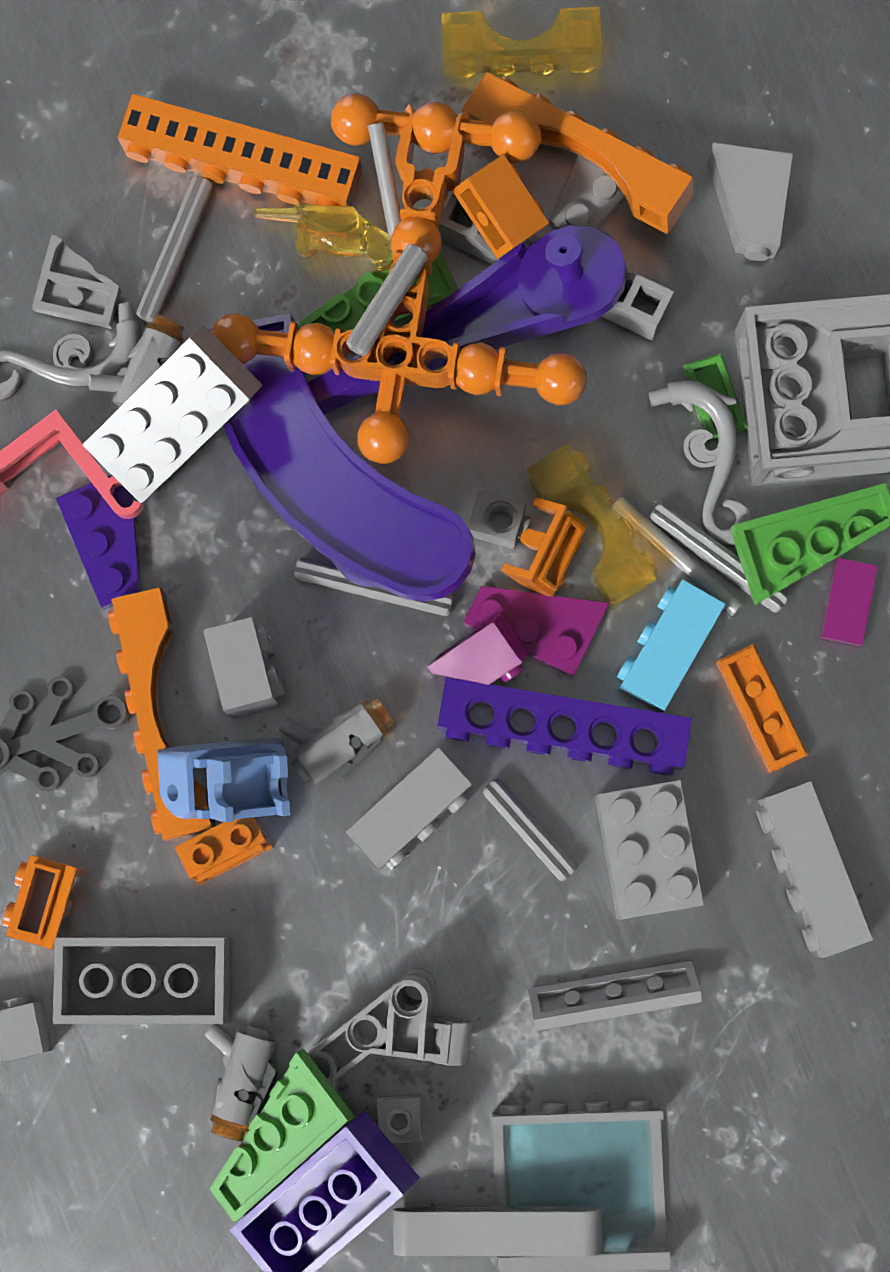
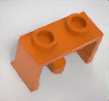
(553, 548)
(222, 848)
(57, 905)

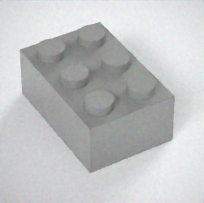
(648, 850)

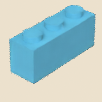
(669, 645)

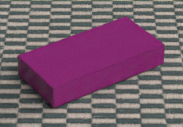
(848, 602)

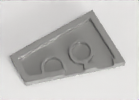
(589, 192)

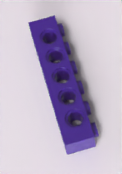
(669, 730)

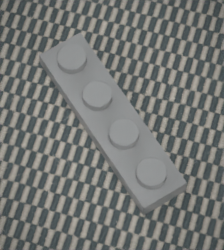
(614, 995)

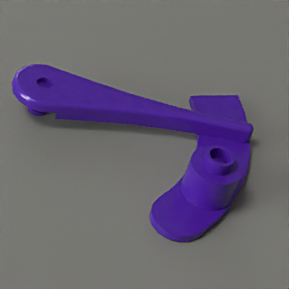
(340, 502)

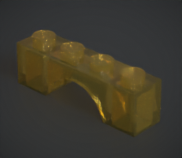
(568, 44)
(622, 569)

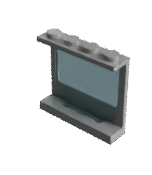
(592, 1161)

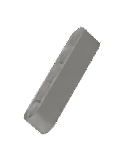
(498, 1231)

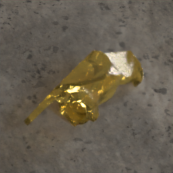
(335, 232)

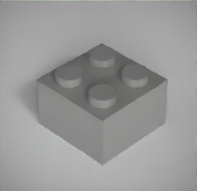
(242, 667)

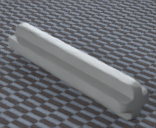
(386, 299)
(529, 829)

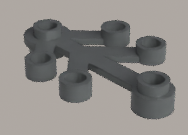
(45, 736)

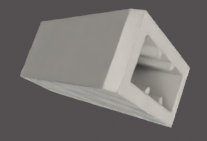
(751, 196)

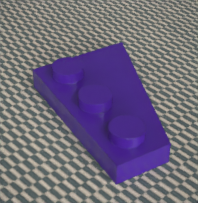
(103, 541)

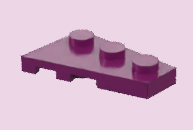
(549, 627)

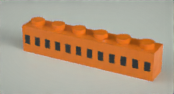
(238, 154)

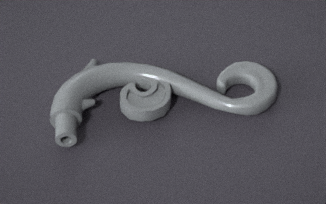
(76, 345)
(716, 405)

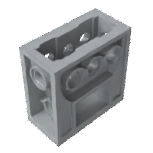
(812, 372)

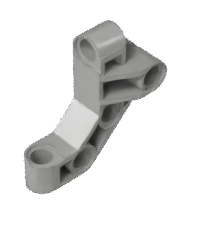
(403, 1030)

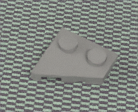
(74, 288)

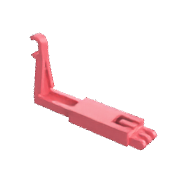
(43, 438)

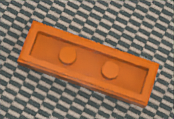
(761, 708)

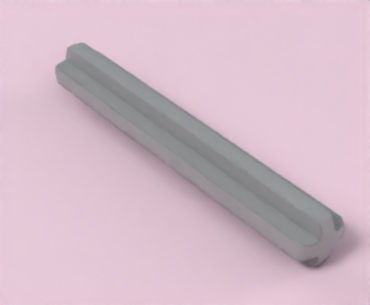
(175, 249)
(708, 550)
(329, 576)

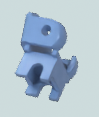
(242, 779)

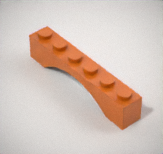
(652, 188)
(144, 634)

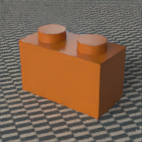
(500, 206)

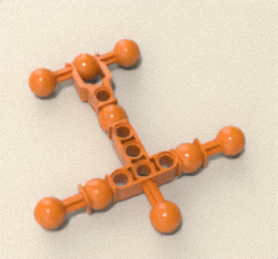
(474, 367)

